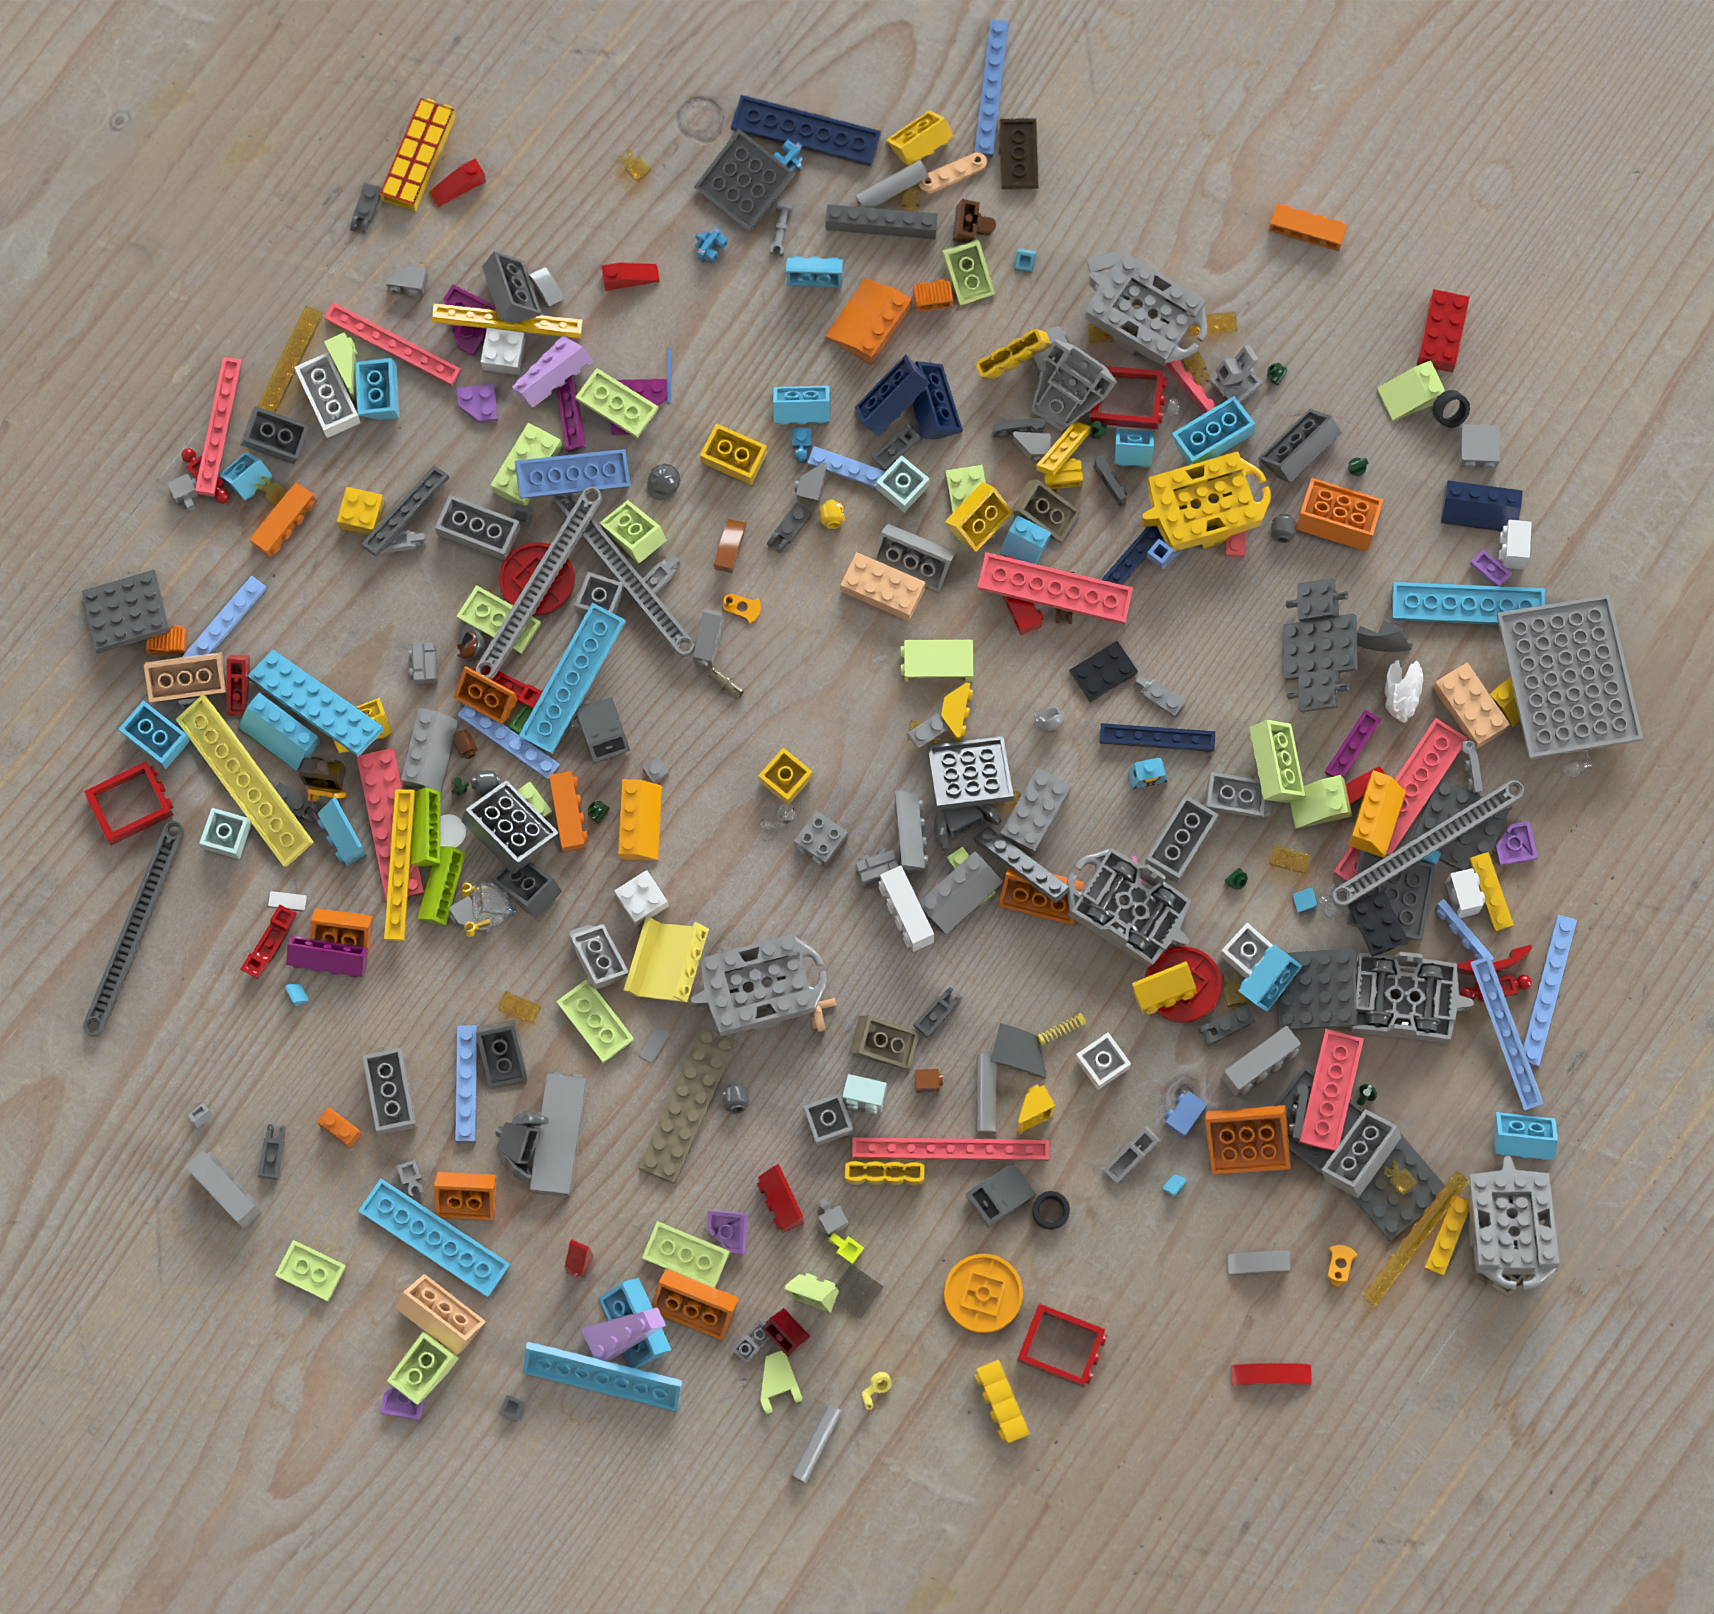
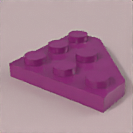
(467, 337)
(651, 389)

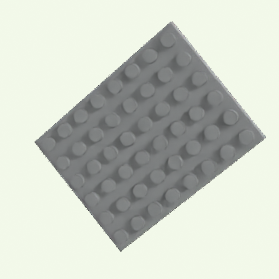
(1569, 677)

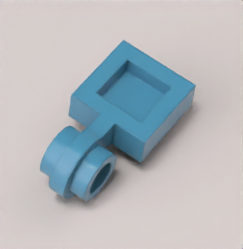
(801, 439)

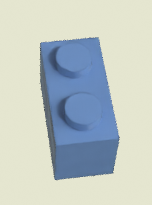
(1185, 1114)

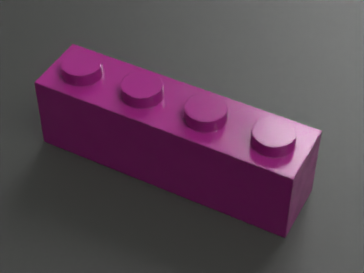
(326, 956)

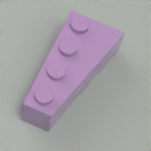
(551, 371)
(617, 1336)

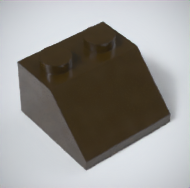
(322, 773)

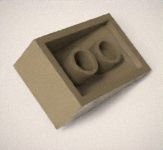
(1046, 509)
(884, 1042)

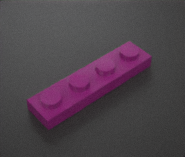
(570, 416)
(1353, 744)

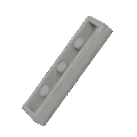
(892, 185)
(986, 1094)
(816, 1443)

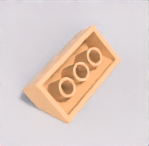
(440, 1314)

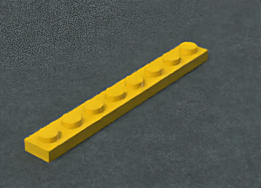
(489, 319)
(399, 865)

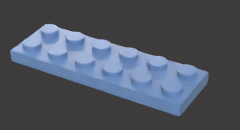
(572, 473)

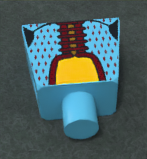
(1147, 773)

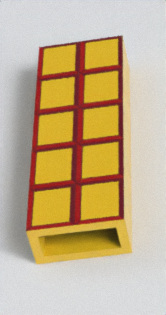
(418, 154)

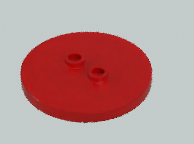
(519, 568)
(1206, 979)

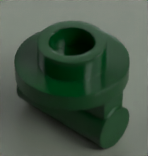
(1276, 373)
(1097, 429)
(1357, 466)
(460, 788)
(597, 811)
(1237, 879)
(1368, 1093)

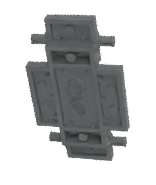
(1319, 645)

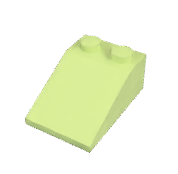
(968, 272)
(343, 356)
(1411, 391)
(633, 531)
(1323, 802)
(813, 1292)
(422, 1368)

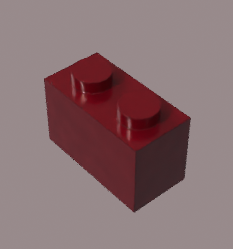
(785, 1332)

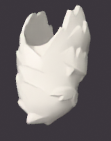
(1403, 693)

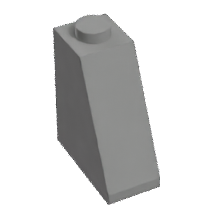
(708, 638)

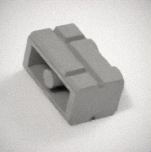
(424, 663)
(872, 867)

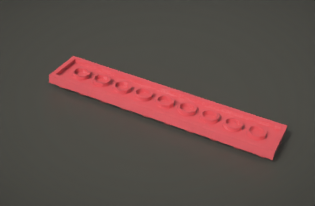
(1419, 780)

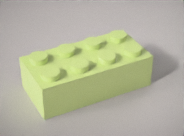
(531, 444)
(1277, 761)

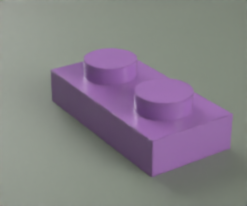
(1490, 568)

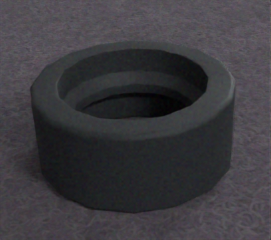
(1441, 402)
(1051, 1195)

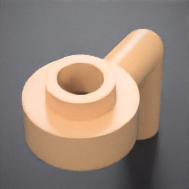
(818, 1021)

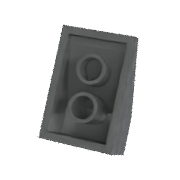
(528, 888)
(501, 1053)

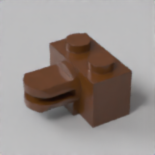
(970, 222)

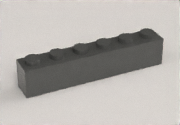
(881, 221)

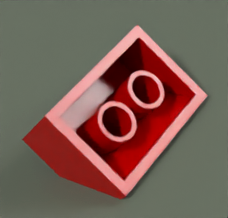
(780, 1199)

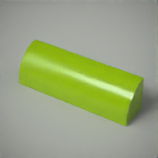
(426, 828)
(441, 886)

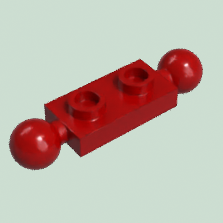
(189, 456)
(1508, 985)

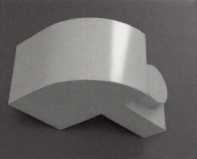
(1237, 368)

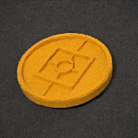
(983, 1293)

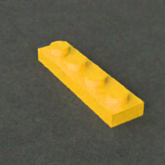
(1063, 448)
(1490, 886)
(1447, 1236)

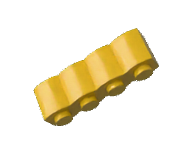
(1015, 352)
(891, 1173)
(1002, 1401)

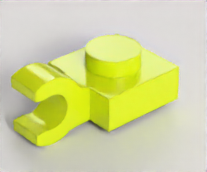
(847, 1249)

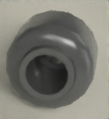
(1283, 528)
(484, 782)
(735, 1098)

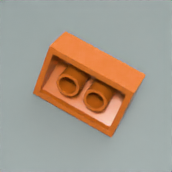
(485, 696)
(342, 927)
(465, 1196)

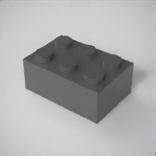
(274, 435)

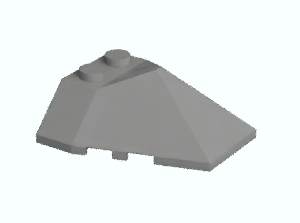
(1069, 385)

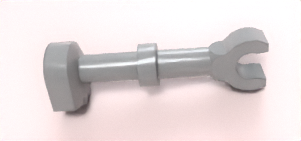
(784, 207)

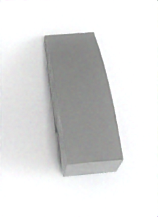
(1131, 1154)
(1259, 1262)

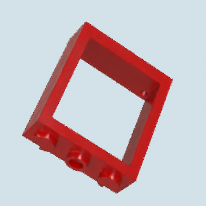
(1129, 420)
(140, 824)
(1093, 1357)

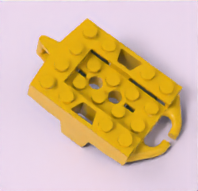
(1196, 484)

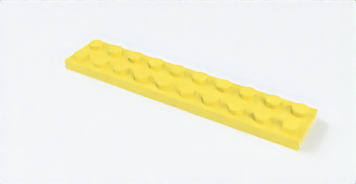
(244, 780)

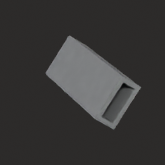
(560, 1137)

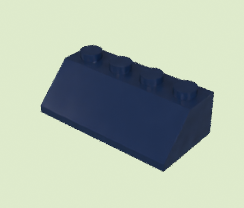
(892, 395)
(935, 406)
(1480, 505)

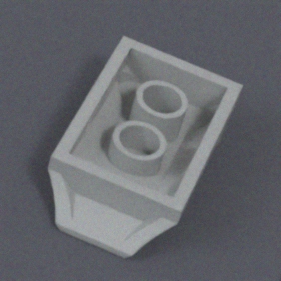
(1236, 796)
(598, 955)

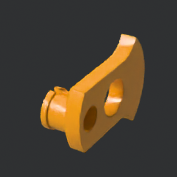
(752, 612)
(315, 792)
(1344, 1253)

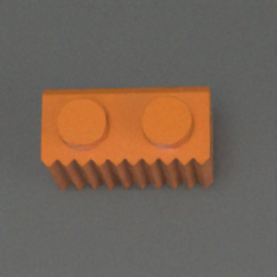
(932, 295)
(170, 643)
(339, 1127)

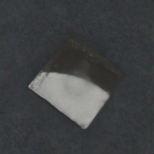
(857, 1291)

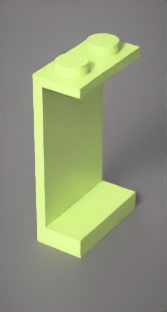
(937, 659)

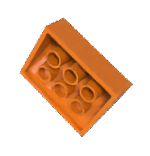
(869, 320)
(1339, 514)
(1248, 1139)

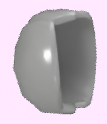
(1049, 719)

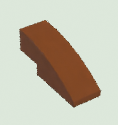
(729, 546)

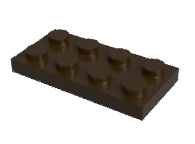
(1019, 153)

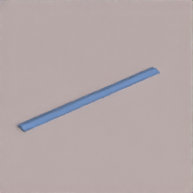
(668, 375)

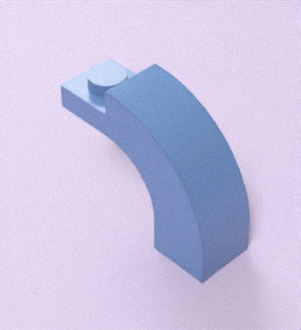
(1161, 554)

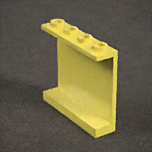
(666, 961)

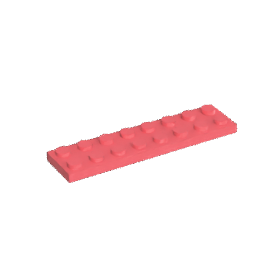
(1055, 588)
(379, 780)

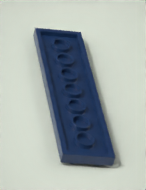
(809, 129)

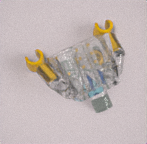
(489, 906)

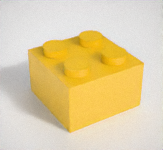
(360, 511)
(785, 776)

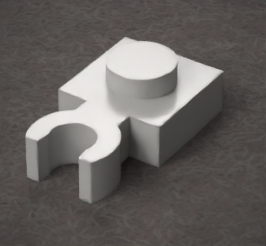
(410, 1175)

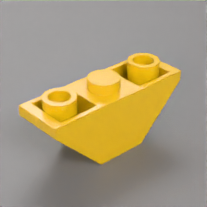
(956, 710)

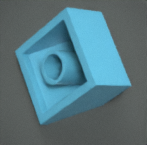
(1134, 447)
(244, 474)
(1025, 541)

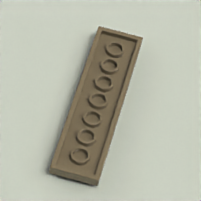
(688, 1104)

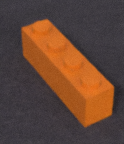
(1308, 227)
(283, 519)
(567, 811)

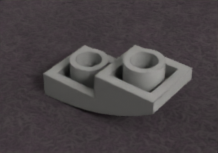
(546, 286)
(751, 1342)

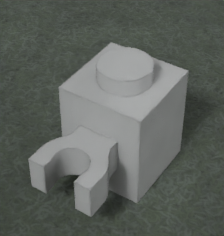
(184, 491)
(832, 1219)

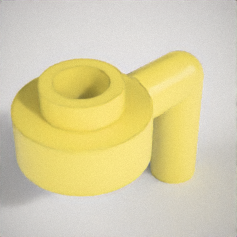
(876, 1386)

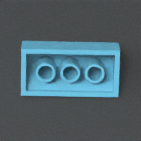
(1214, 432)
(278, 732)
(630, 1299)

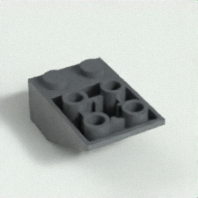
(603, 730)
(1000, 1195)

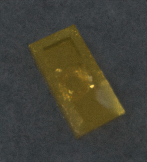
(1290, 859)
(519, 1007)

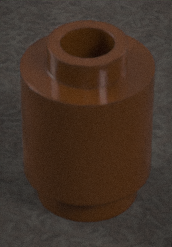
(465, 744)

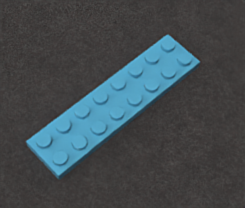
(1459, 602)
(572, 678)
(315, 703)
(434, 1238)
(602, 1376)

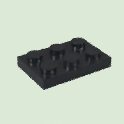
(1103, 671)
(1378, 924)

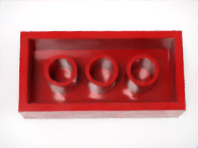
(1443, 330)

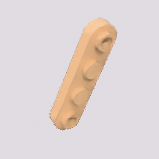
(953, 173)

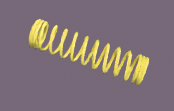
(1040, 1037)

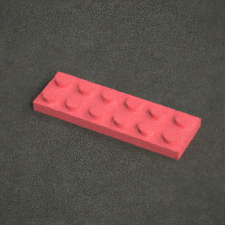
(1331, 1090)

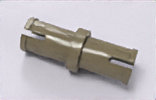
(726, 682)

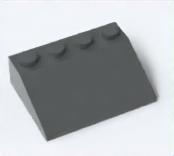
(509, 826)

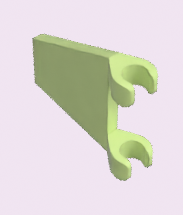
(778, 1379)

